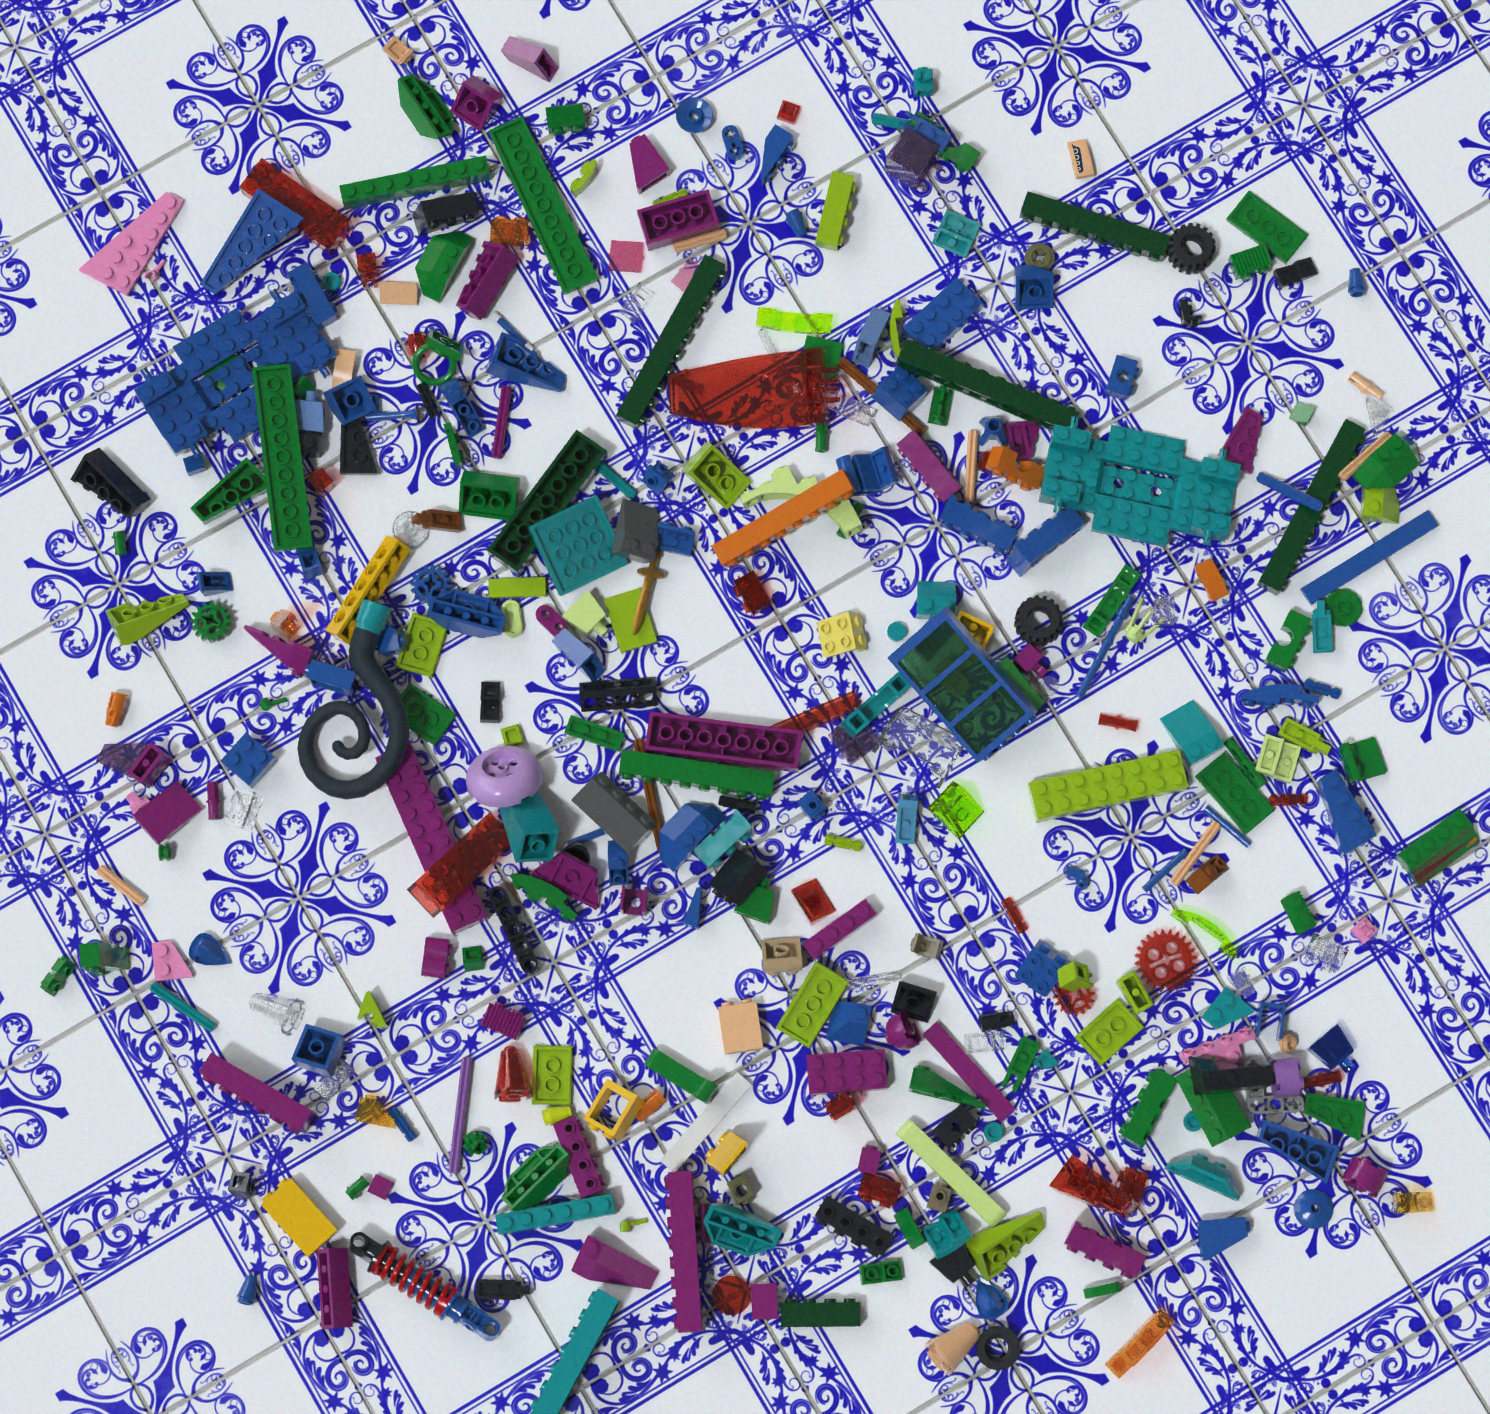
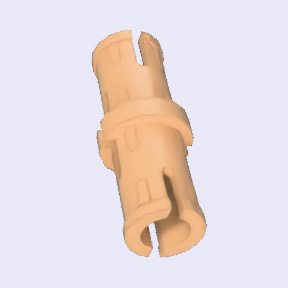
(1364, 385)

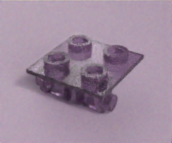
(855, 747)

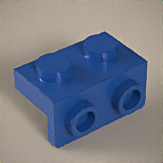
(675, 539)

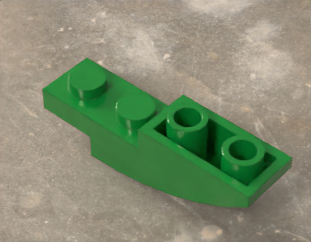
(539, 889)

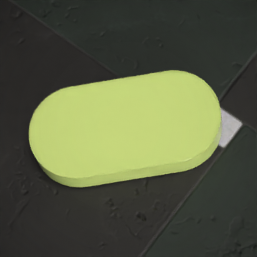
(513, 623)

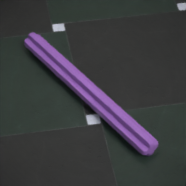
(460, 1115)

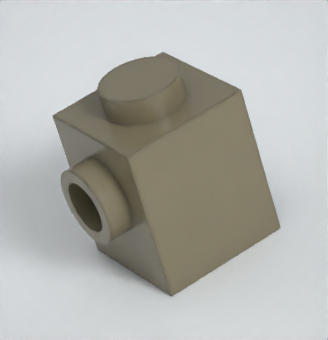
(939, 1197)

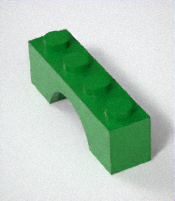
(963, 155)

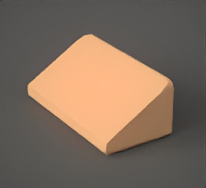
(398, 293)

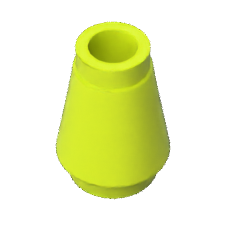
(555, 1114)

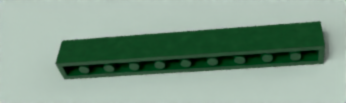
(671, 341)
(983, 386)
(1305, 518)

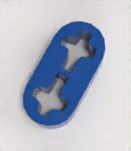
(736, 141)

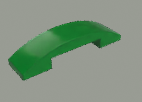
(1111, 600)

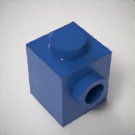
(812, 806)

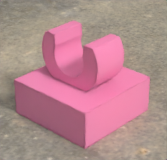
(1363, 930)

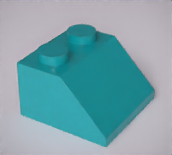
(934, 597)

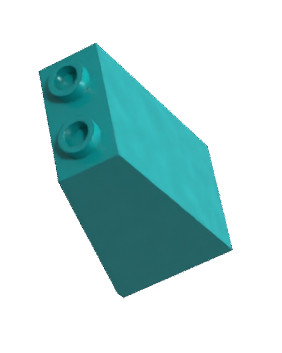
(530, 829)

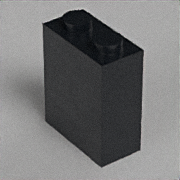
(737, 878)

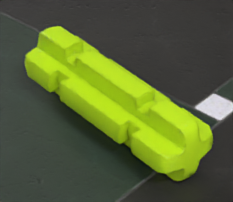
(682, 192)
(842, 842)

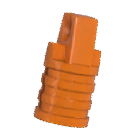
(115, 709)
(651, 1104)

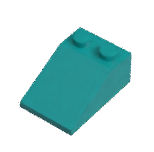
(1192, 733)

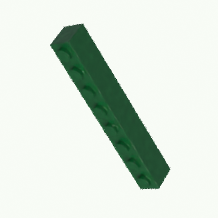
(1094, 226)

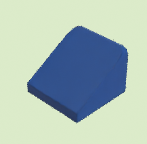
(194, 465)

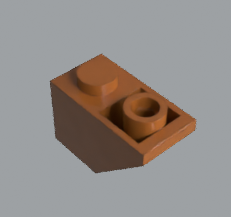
(1207, 874)

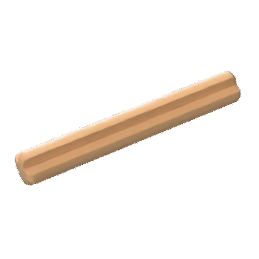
(971, 461)
(1352, 467)
(1195, 853)

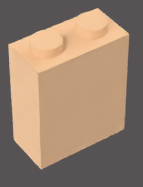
(740, 1027)

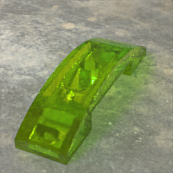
(794, 322)
(1225, 947)

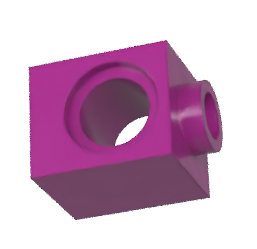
(869, 1160)

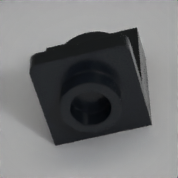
(1186, 313)

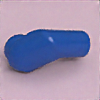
(1079, 875)

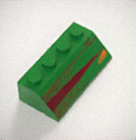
(1438, 848)

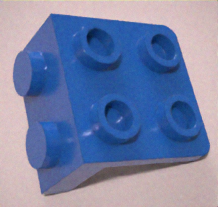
(1041, 968)

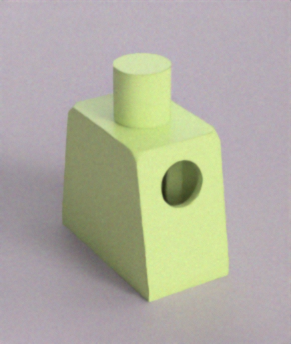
(586, 616)

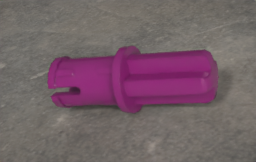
(213, 800)

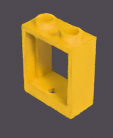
(626, 1117)

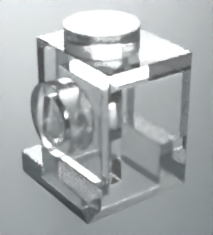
(1242, 983)

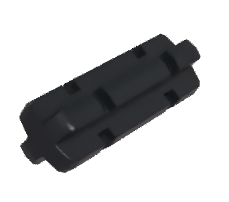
(427, 400)

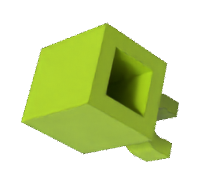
(1074, 976)

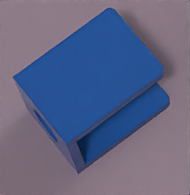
(1282, 1008)

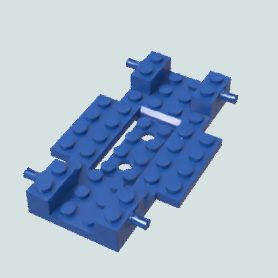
(184, 408)

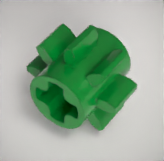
(475, 1143)

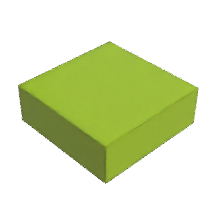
(512, 735)

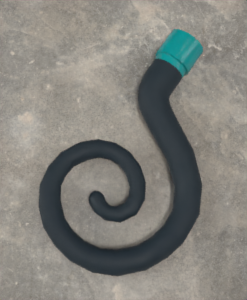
(363, 643)

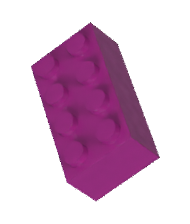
(678, 219)
(846, 1072)

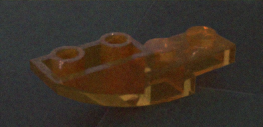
(1140, 1343)

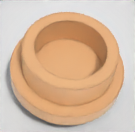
(1288, 1043)

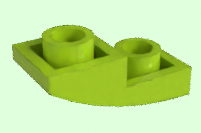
(587, 173)

